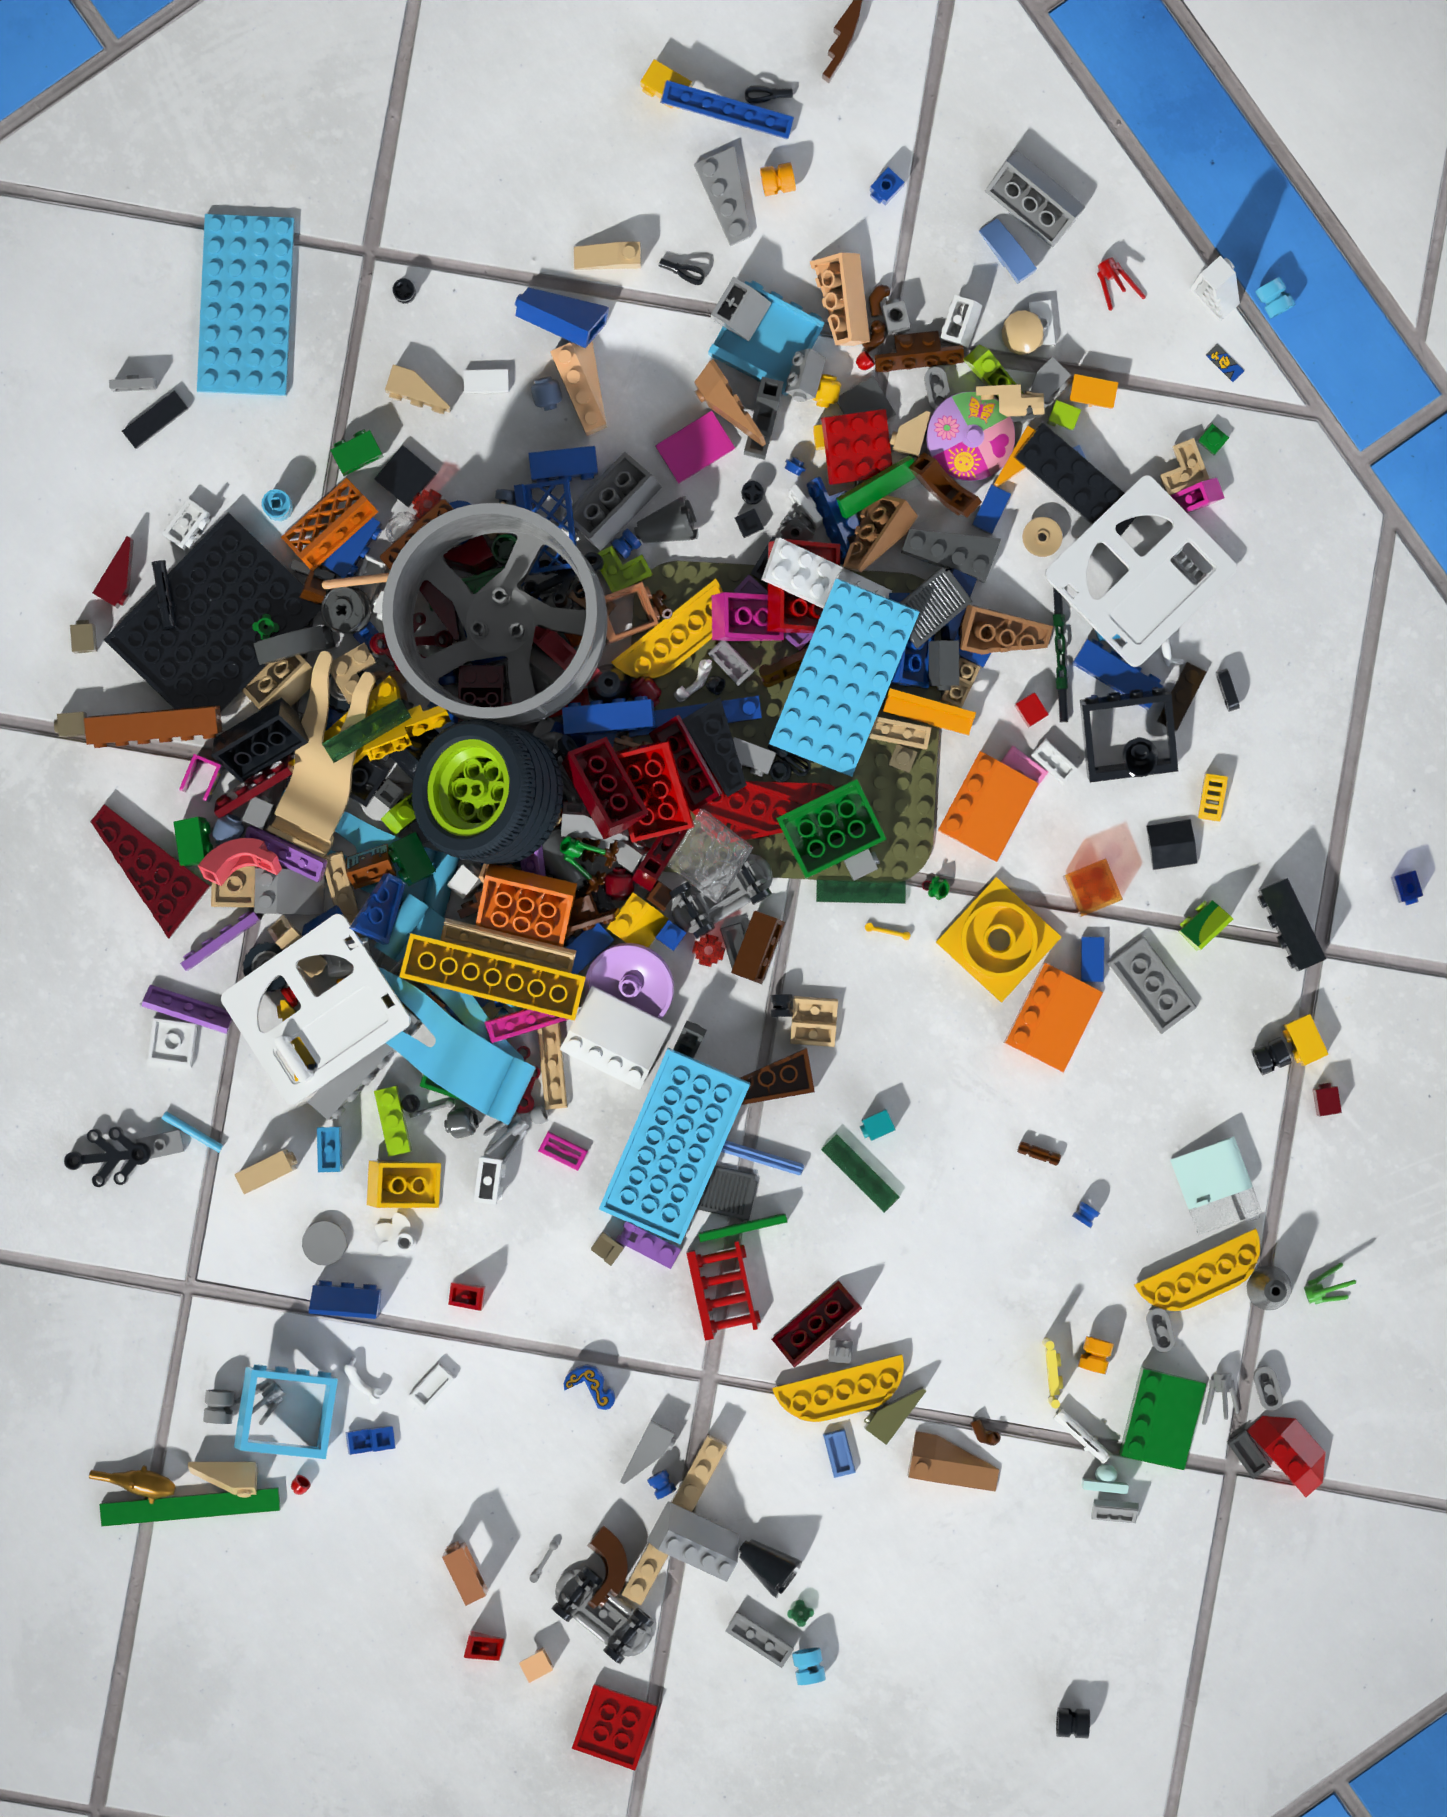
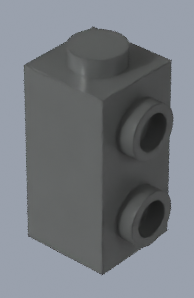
(943, 664)

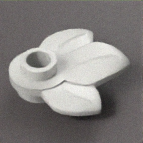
(391, 1236)

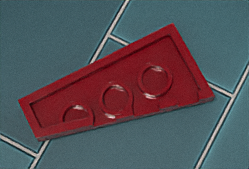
(254, 785)

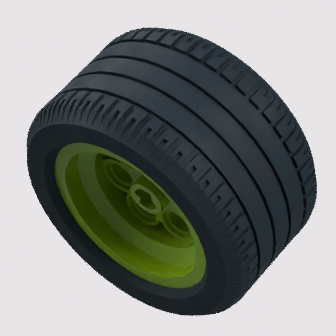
(460, 787)

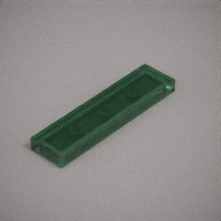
(366, 730)
(861, 891)
(860, 1173)

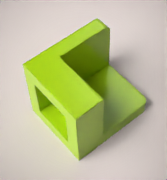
(1064, 415)

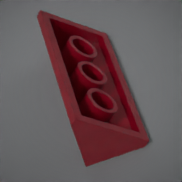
(693, 772)
(816, 1323)

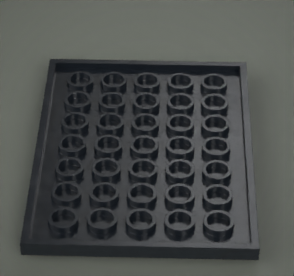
(216, 598)

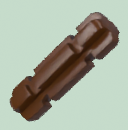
(1039, 1153)

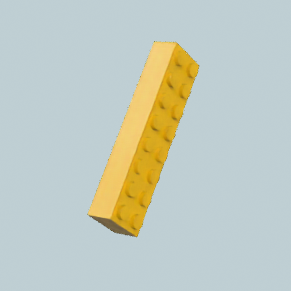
(492, 976)

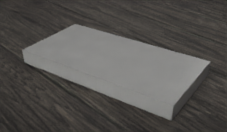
(1152, 985)

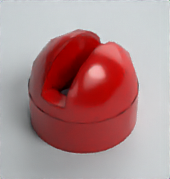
(864, 361)
(300, 1485)

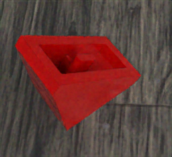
(467, 1296)
(483, 1647)

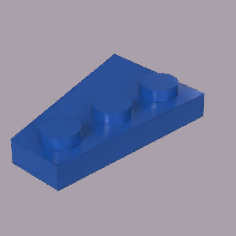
(380, 910)

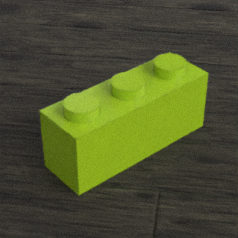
(393, 1121)

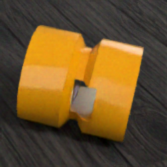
(777, 179)
(1095, 1355)

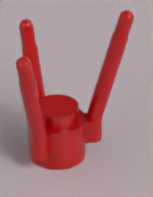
(1110, 270)

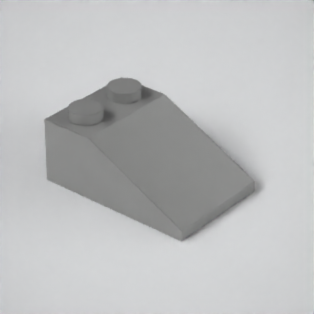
(288, 893)

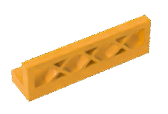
(929, 712)

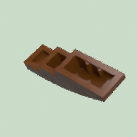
(845, 30)

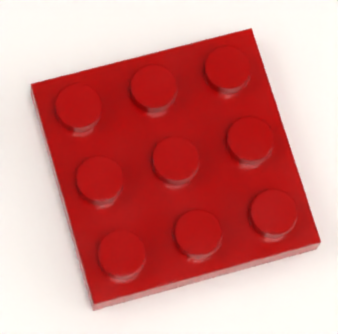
(856, 445)
(614, 1727)

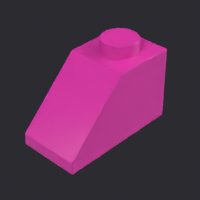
(1199, 495)

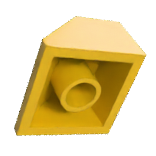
(638, 922)

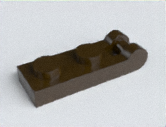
(782, 670)

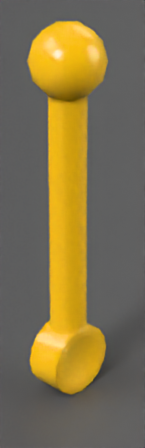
(905, 935)

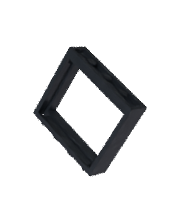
(1115, 700)

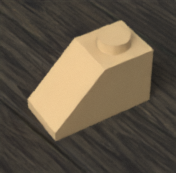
(910, 435)

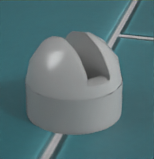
(538, 1115)

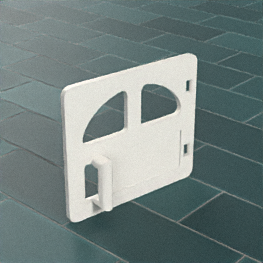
(1153, 594)
(334, 1027)

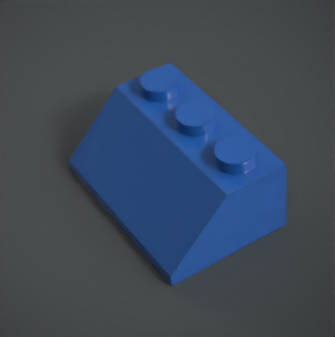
(345, 1300)

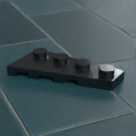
(714, 740)

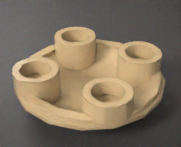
(1022, 332)

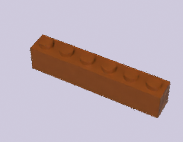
(153, 725)

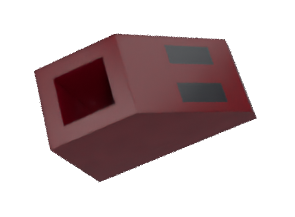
(471, 556)

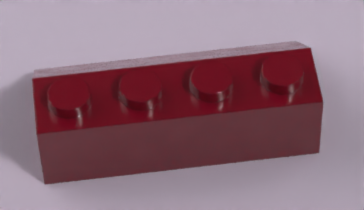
(604, 787)

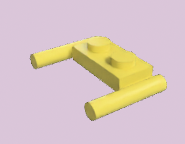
(1055, 1382)

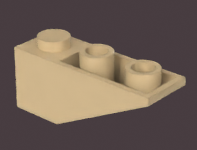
(409, 385)

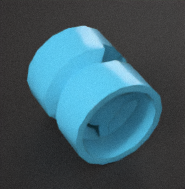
(1275, 297)
(277, 505)
(808, 1658)

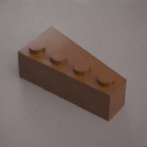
(780, 1079)

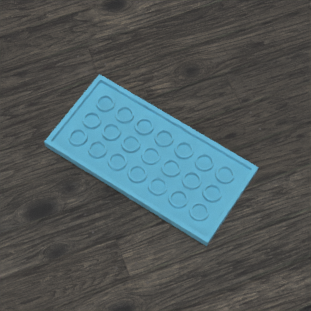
(245, 305)
(844, 677)
(674, 1146)

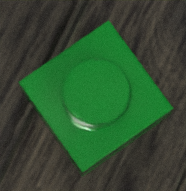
(1213, 439)

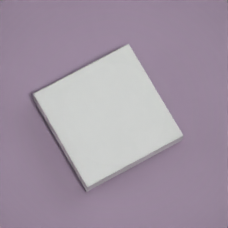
(172, 1042)

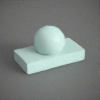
(1105, 1481)

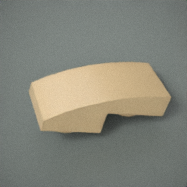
(967, 676)

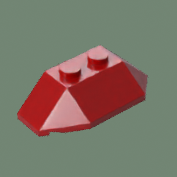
(1291, 1450)

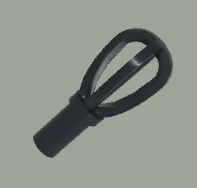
(774, 93)
(675, 268)
(787, 756)

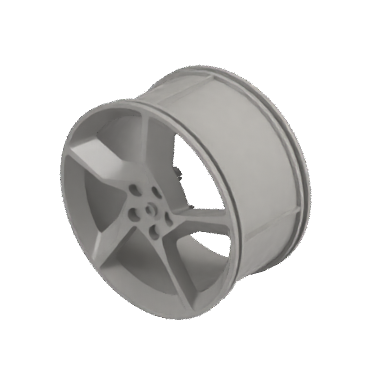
(496, 618)

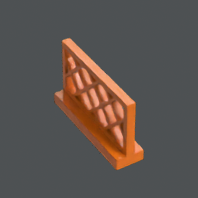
(335, 531)

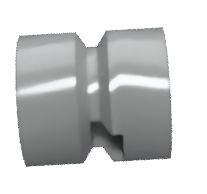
(218, 1406)

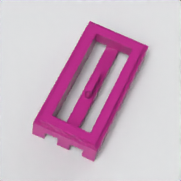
(545, 1142)

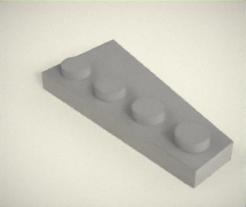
(724, 189)

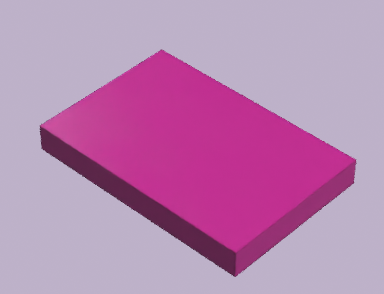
(695, 447)

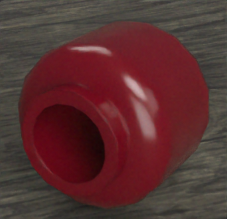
(645, 687)
(619, 884)

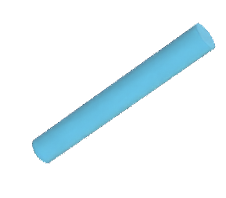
(198, 1135)

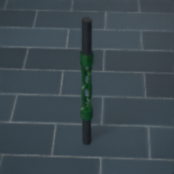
(1061, 682)

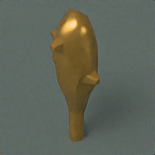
(139, 1482)

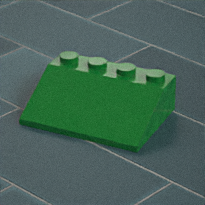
(831, 829)
(1162, 1419)

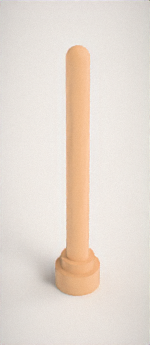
(354, 581)

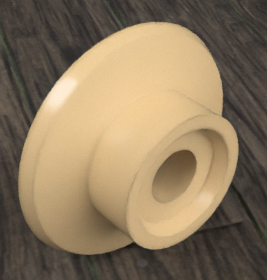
(1044, 526)

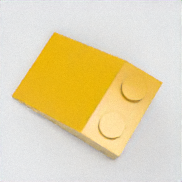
(403, 1184)

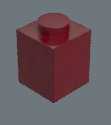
(1327, 1099)

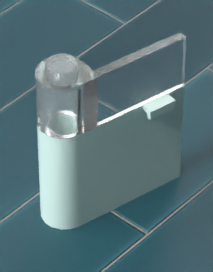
(1216, 1186)

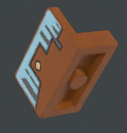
(369, 866)

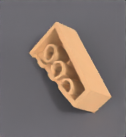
(843, 297)
(581, 380)

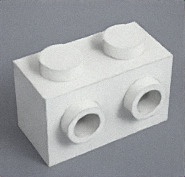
(961, 321)
(488, 1180)

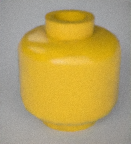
(828, 391)

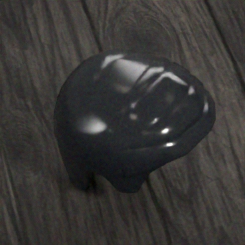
(1140, 757)

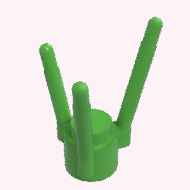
(1316, 1293)

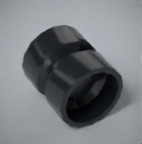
(1271, 1056)
(1073, 1723)

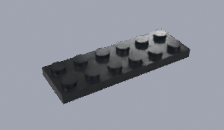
(1070, 475)

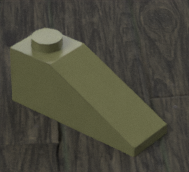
(890, 1417)

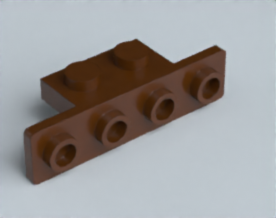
(918, 351)
(392, 552)
(586, 915)

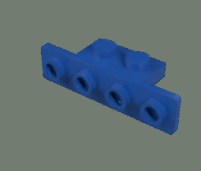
(836, 526)

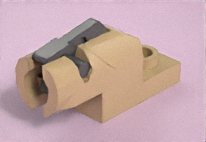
(1012, 402)

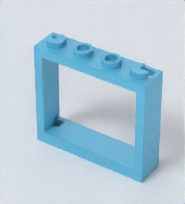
(246, 1407)

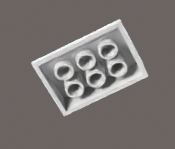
(616, 1037)

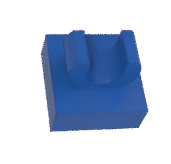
(365, 634)

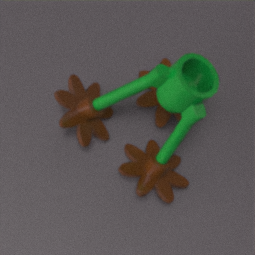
(574, 848)

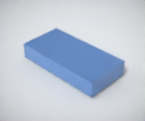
(839, 1453)

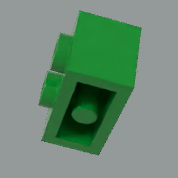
(356, 452)
(192, 840)

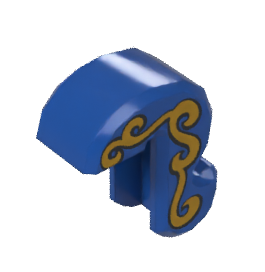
(595, 1383)

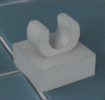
(840, 1351)

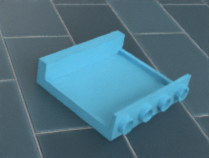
(774, 342)

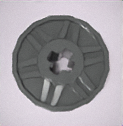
(334, 610)

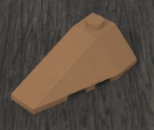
(718, 395)
(879, 529)
(993, 631)
(945, 1463)

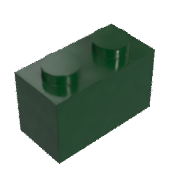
(411, 859)

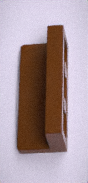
(758, 947)

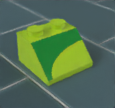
(1204, 925)

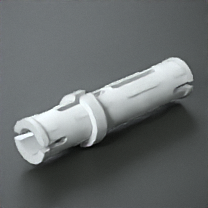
(1067, 1422)

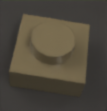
(902, 758)

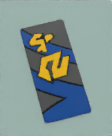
(1224, 362)

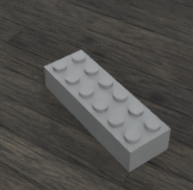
(344, 1088)

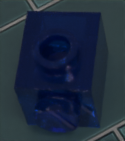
(1407, 887)

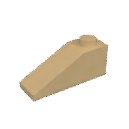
(608, 256)
(234, 1477)

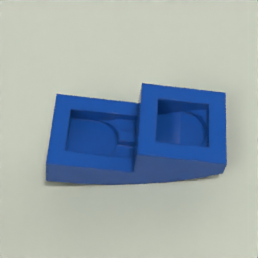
(370, 1440)

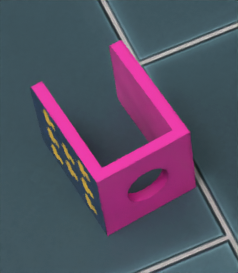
(190, 771)

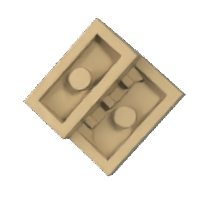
(814, 1021)

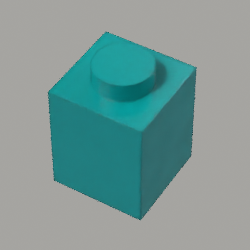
(877, 1125)

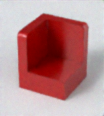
(1031, 710)

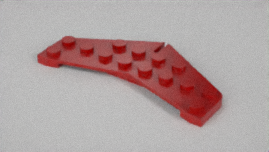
(756, 806)

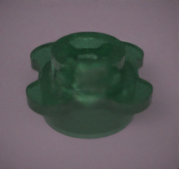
(800, 1619)

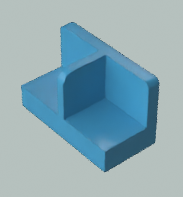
(329, 1149)

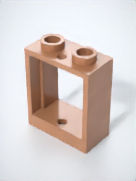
(651, 613)
(464, 1572)

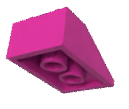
(741, 618)

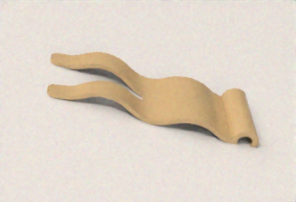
(318, 786)

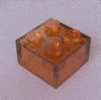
(1092, 887)

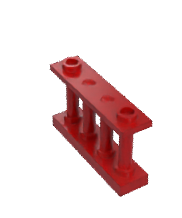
(701, 1283)

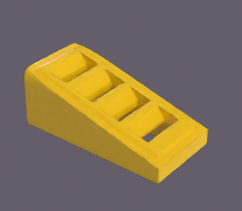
(1222, 789)

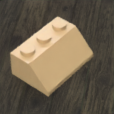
(283, 679)

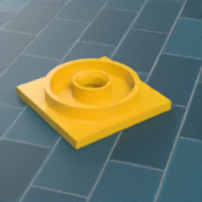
(969, 944)

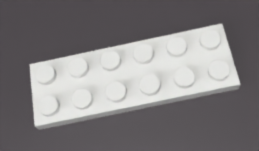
(809, 574)

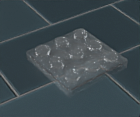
(710, 856)

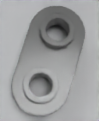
(938, 389)
(1160, 1329)
(1267, 1388)

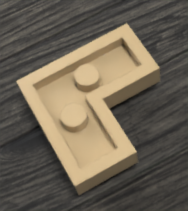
(1190, 470)
(346, 669)

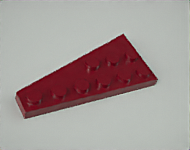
(157, 877)

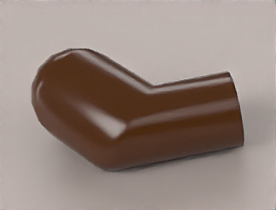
(876, 297)
(877, 336)
(657, 600)
(985, 1436)

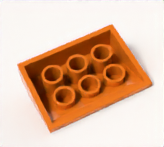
(988, 806)
(526, 904)
(1053, 1017)

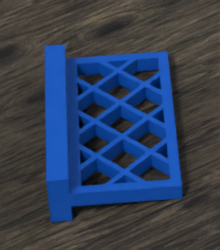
(524, 499)

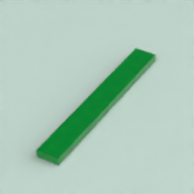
(188, 1507)

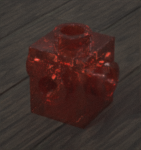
(420, 499)
(718, 951)

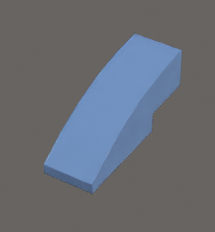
(1008, 250)

